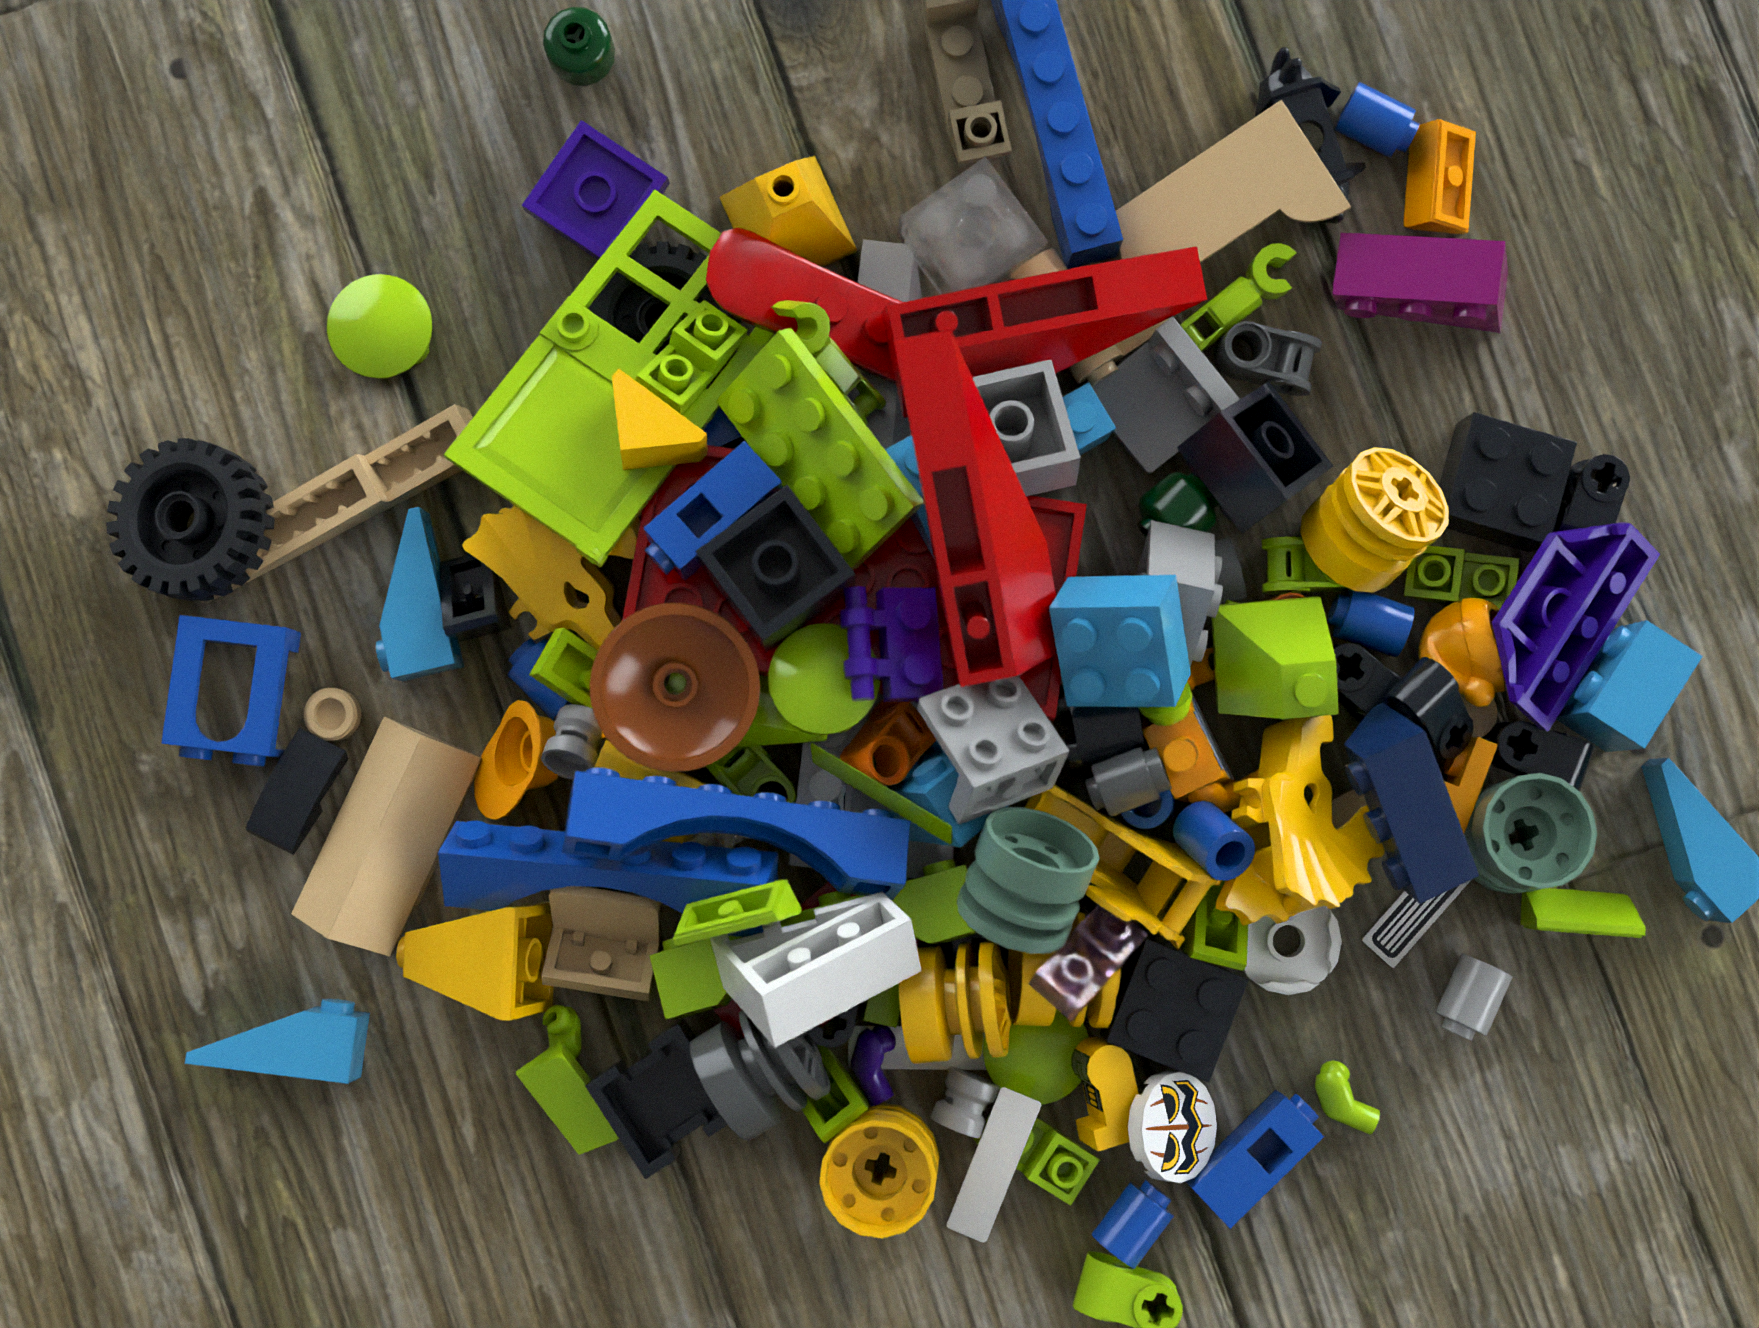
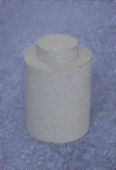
(1472, 997)

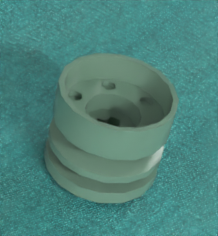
(1554, 830)
(1027, 880)

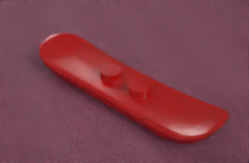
(753, 274)

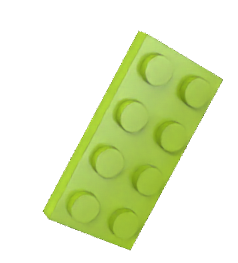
(819, 447)

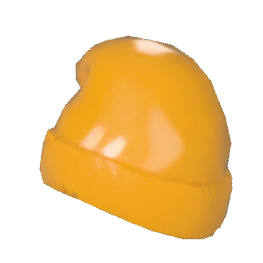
(1466, 646)

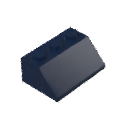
(1408, 805)

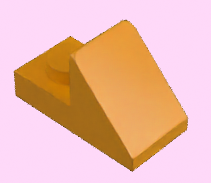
(1467, 776)

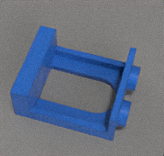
(262, 722)

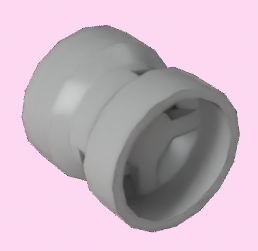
(574, 742)
(965, 1102)

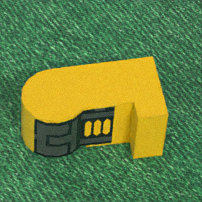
(1108, 1092)

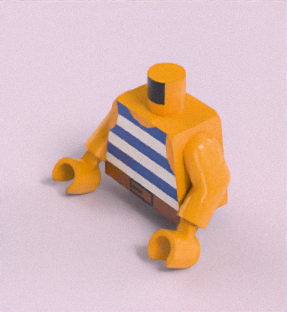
(1192, 752)

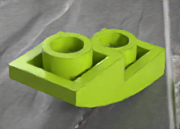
(693, 356)
(1451, 575)
(1055, 1161)

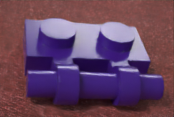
(907, 642)

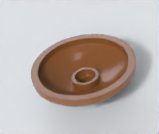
(665, 726)

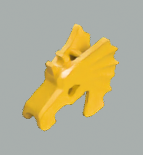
(547, 571)
(1116, 846)
(1298, 851)

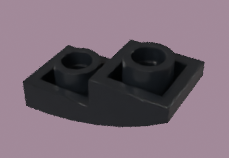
(294, 791)

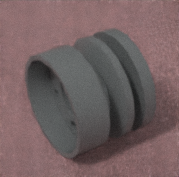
(749, 1073)

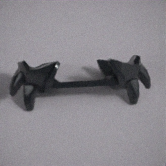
(1308, 103)

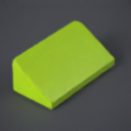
(736, 912)
(1581, 912)
(560, 1089)

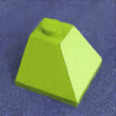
(1274, 659)

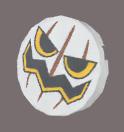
(1172, 1126)

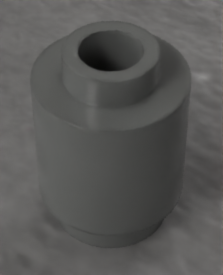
(1128, 781)

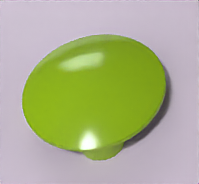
(379, 326)
(810, 681)
(1038, 1060)

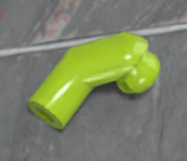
(563, 1025)
(1338, 1101)

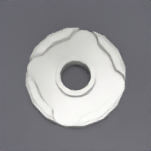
(1304, 968)

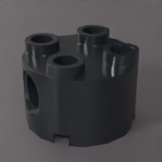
(1098, 734)

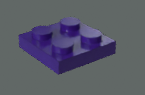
(592, 190)

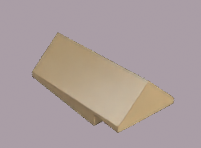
(386, 838)

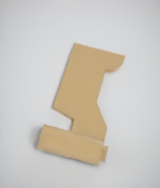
(1211, 204)

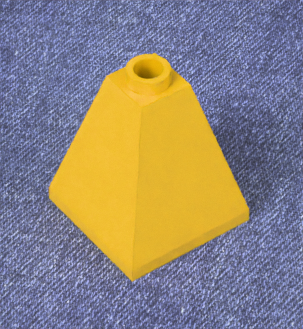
(793, 211)
(485, 960)

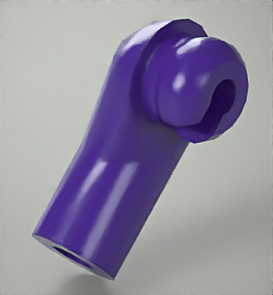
(867, 1062)

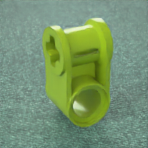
(1293, 569)
(750, 772)
(1118, 1293)

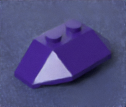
(1566, 612)

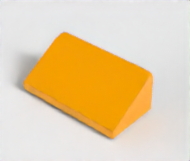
(1440, 178)

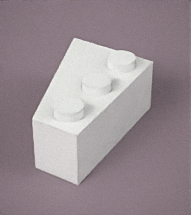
(819, 966)

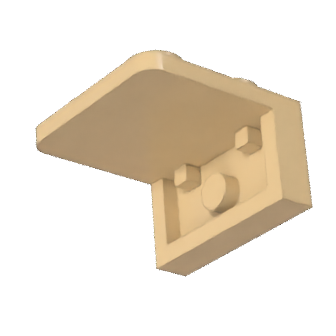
(602, 942)

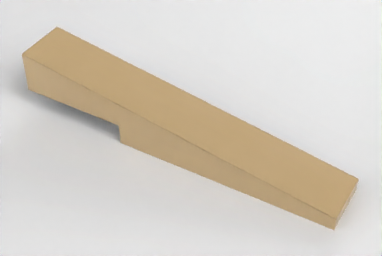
(360, 489)

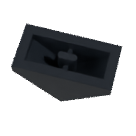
(471, 599)

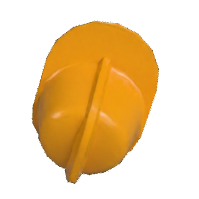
(513, 761)

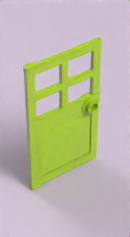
(552, 422)

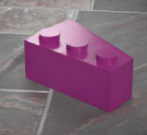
(1422, 279)

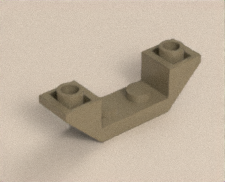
(963, 81)

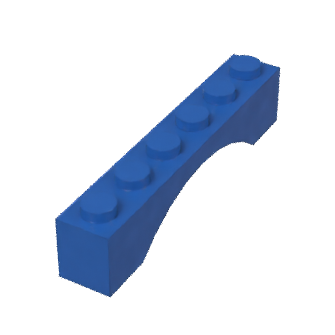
(1063, 131)
(849, 849)
(498, 864)

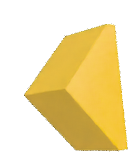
(651, 429)

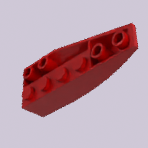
(1053, 313)
(979, 522)

